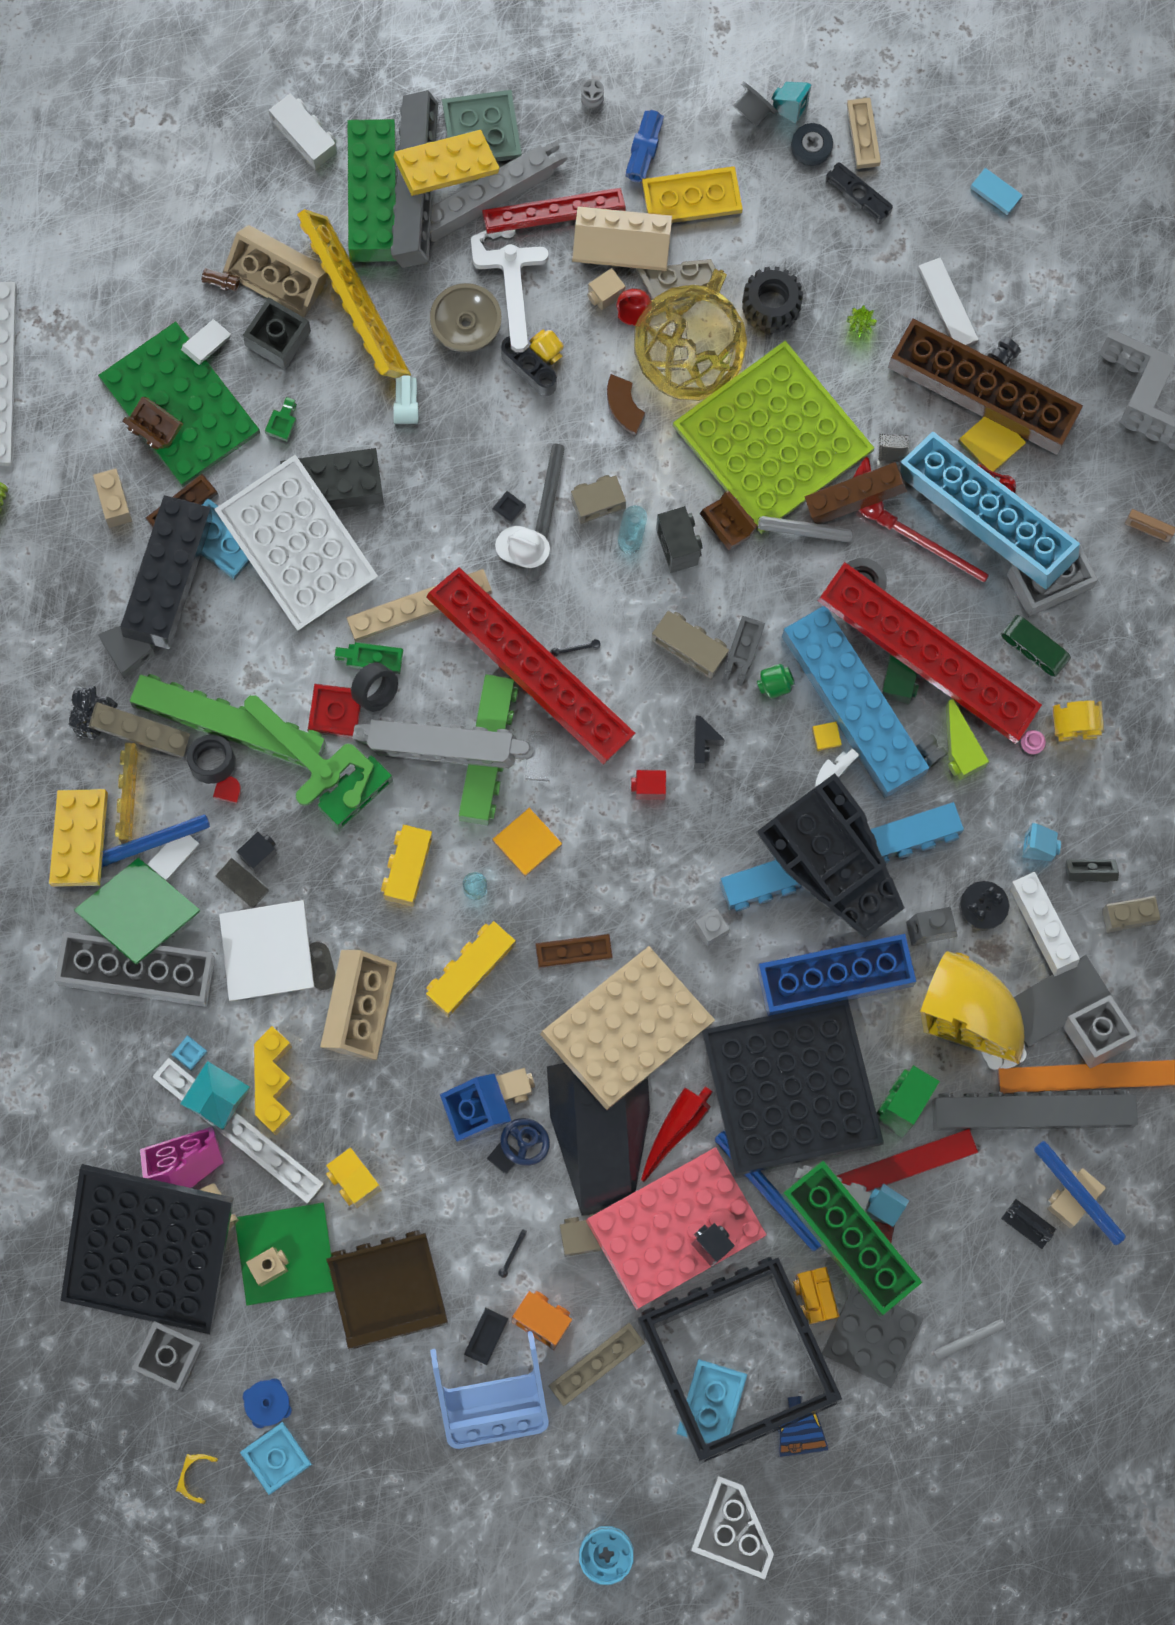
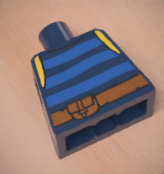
(801, 1436)

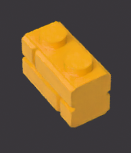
(816, 1295)

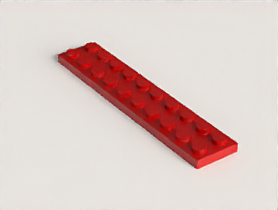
(929, 652)
(530, 665)

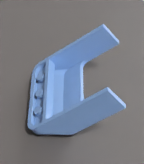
(493, 1408)

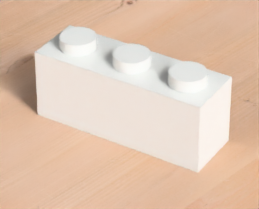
(303, 130)

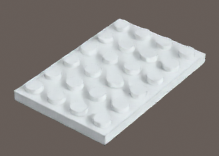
(296, 542)

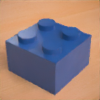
(475, 1107)

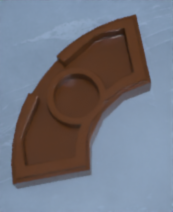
(622, 404)

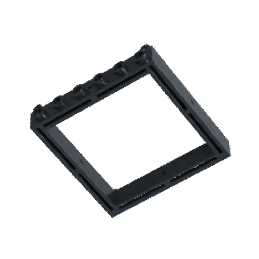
(721, 1289)

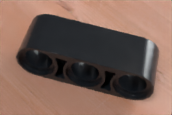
(531, 376)

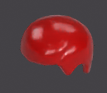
(631, 305)

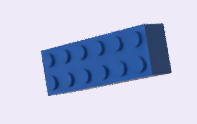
(836, 974)

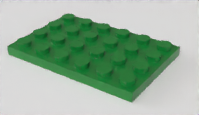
(189, 392)

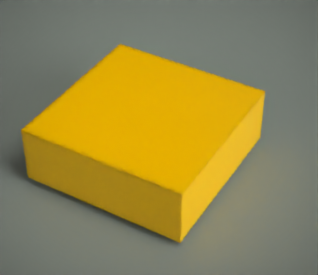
(826, 736)

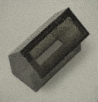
(892, 447)

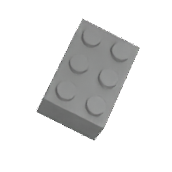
(1072, 582)

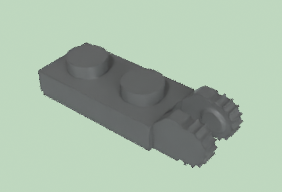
(744, 647)

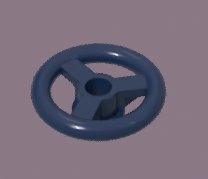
(529, 1133)

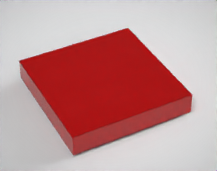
(333, 711)

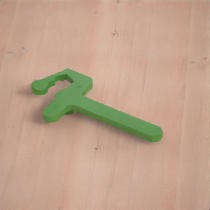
(324, 772)

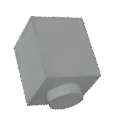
(711, 927)

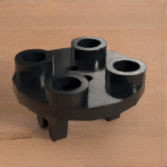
(976, 913)

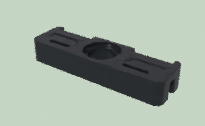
(872, 202)

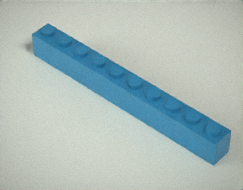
(892, 840)

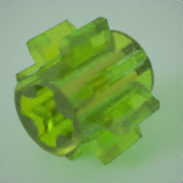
(861, 314)

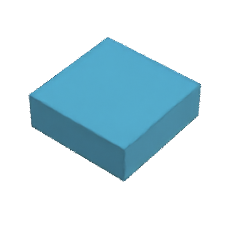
(189, 1053)

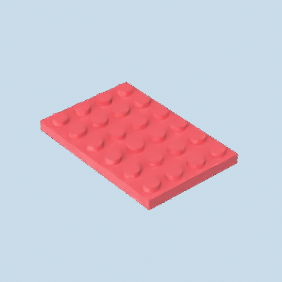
(653, 1228)

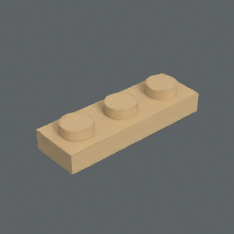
(863, 133)

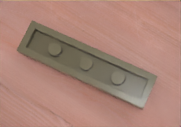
(139, 730)
(596, 1364)

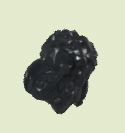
(84, 703)

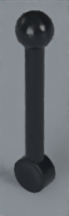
(595, 644)
(503, 1271)

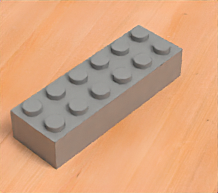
(162, 975)

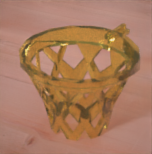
(664, 303)

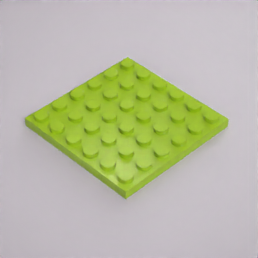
(773, 435)

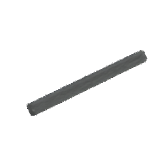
(548, 500)

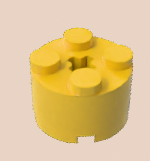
(1078, 719)

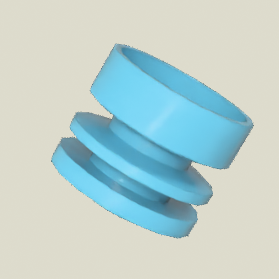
(596, 1567)

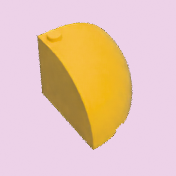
(973, 1009)

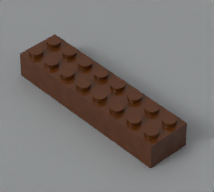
(985, 386)

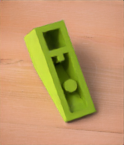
(964, 751)

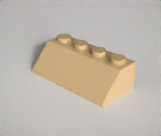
(622, 238)
(275, 270)
(358, 1004)

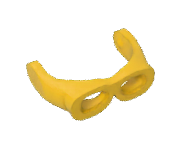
(181, 1485)

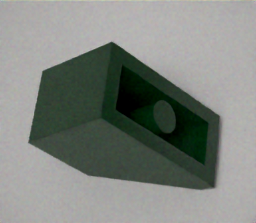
(899, 682)

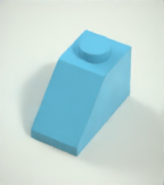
(1041, 843)

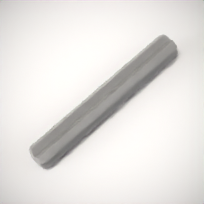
(805, 529)

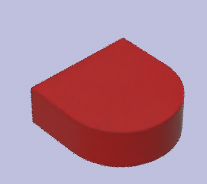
(228, 790)

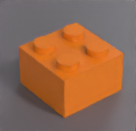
(543, 1319)

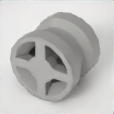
(592, 87)

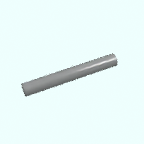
(969, 1339)

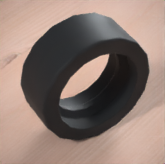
(363, 682)
(210, 742)

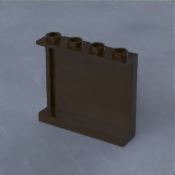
(387, 1290)

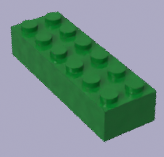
(371, 189)
(851, 1238)

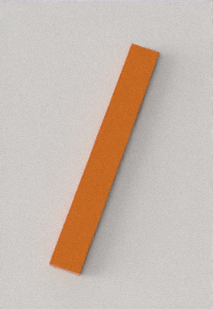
(1083, 1078)

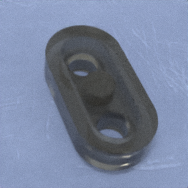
(322, 965)

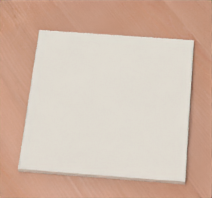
(266, 950)

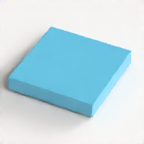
(275, 1458)

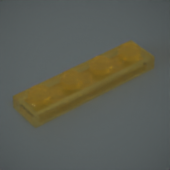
(127, 783)

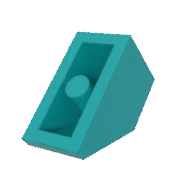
(792, 99)

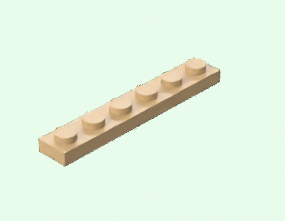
(401, 611)

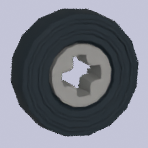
(812, 155)

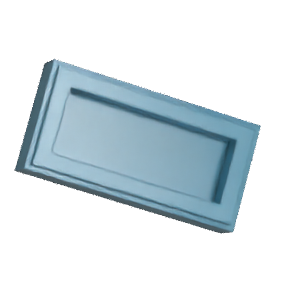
(996, 191)

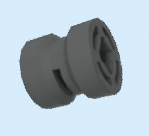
(929, 749)

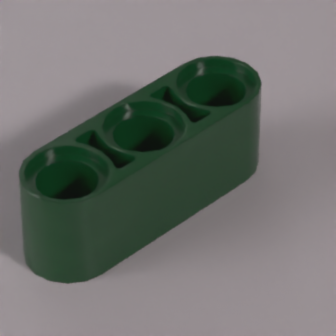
(1035, 646)

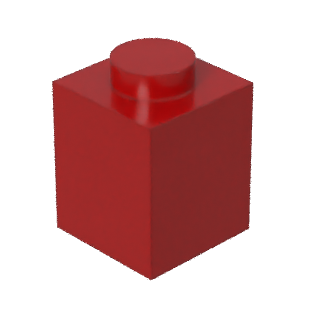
(649, 784)

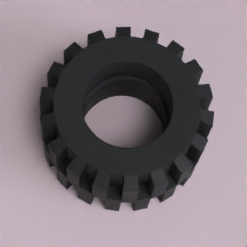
(776, 282)

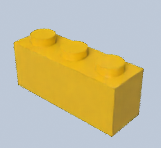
(407, 865)

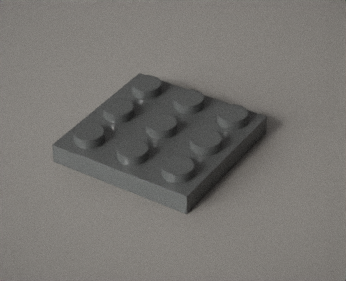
(870, 1342)

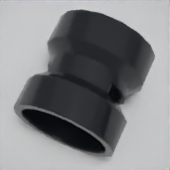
(1005, 351)

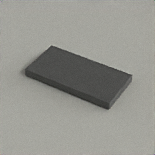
(1055, 998)

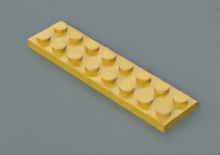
(354, 295)

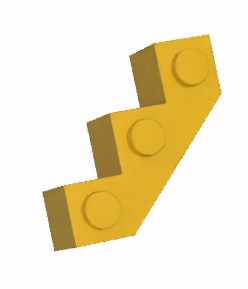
(271, 1080)

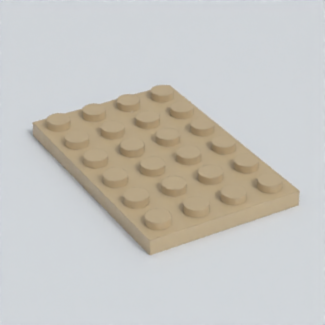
(627, 1027)

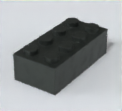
(346, 477)

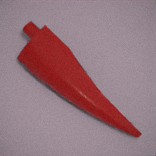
(680, 1121)

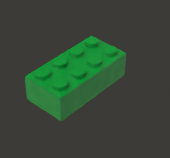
(906, 1100)

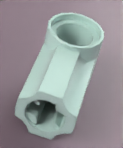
(406, 401)

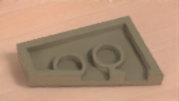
(683, 274)

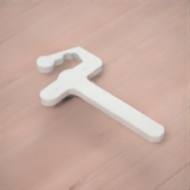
(510, 260)

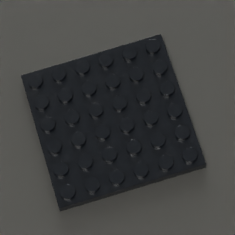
(792, 1087)
(146, 1248)

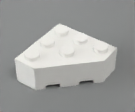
(732, 1531)

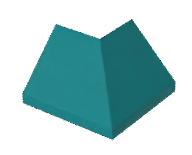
(215, 1095)

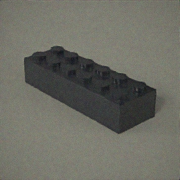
(166, 572)

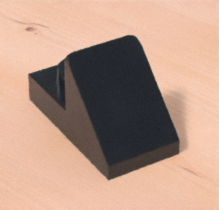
(704, 736)

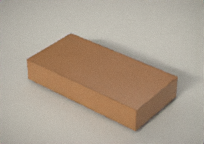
(1150, 525)

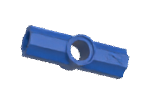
(644, 146)

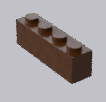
(855, 493)

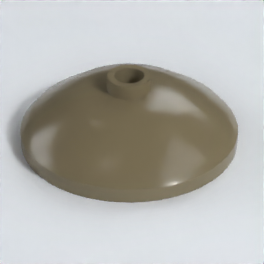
(462, 304)

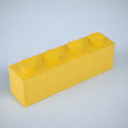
(470, 969)

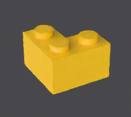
(353, 1177)

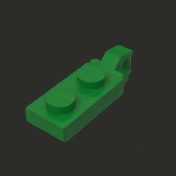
(362, 654)

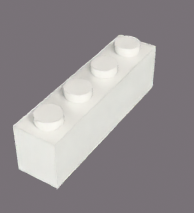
(1044, 924)

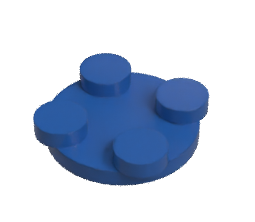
(266, 1403)

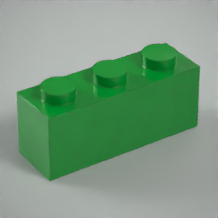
(332, 803)

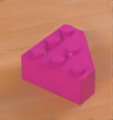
(182, 1159)

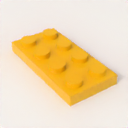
(446, 162)
(694, 194)
(78, 837)

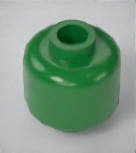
(776, 681)

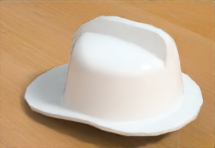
(522, 547)

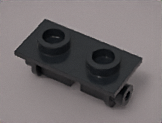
(1028, 1224)

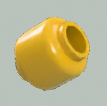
(547, 346)

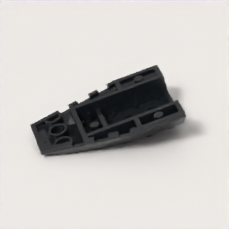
(834, 856)
(598, 1144)

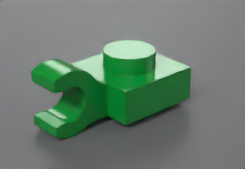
(282, 423)

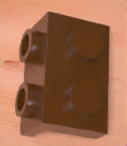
(153, 424)
(729, 520)

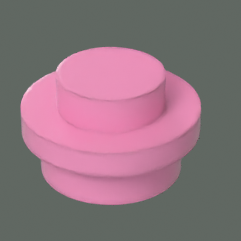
(1033, 742)

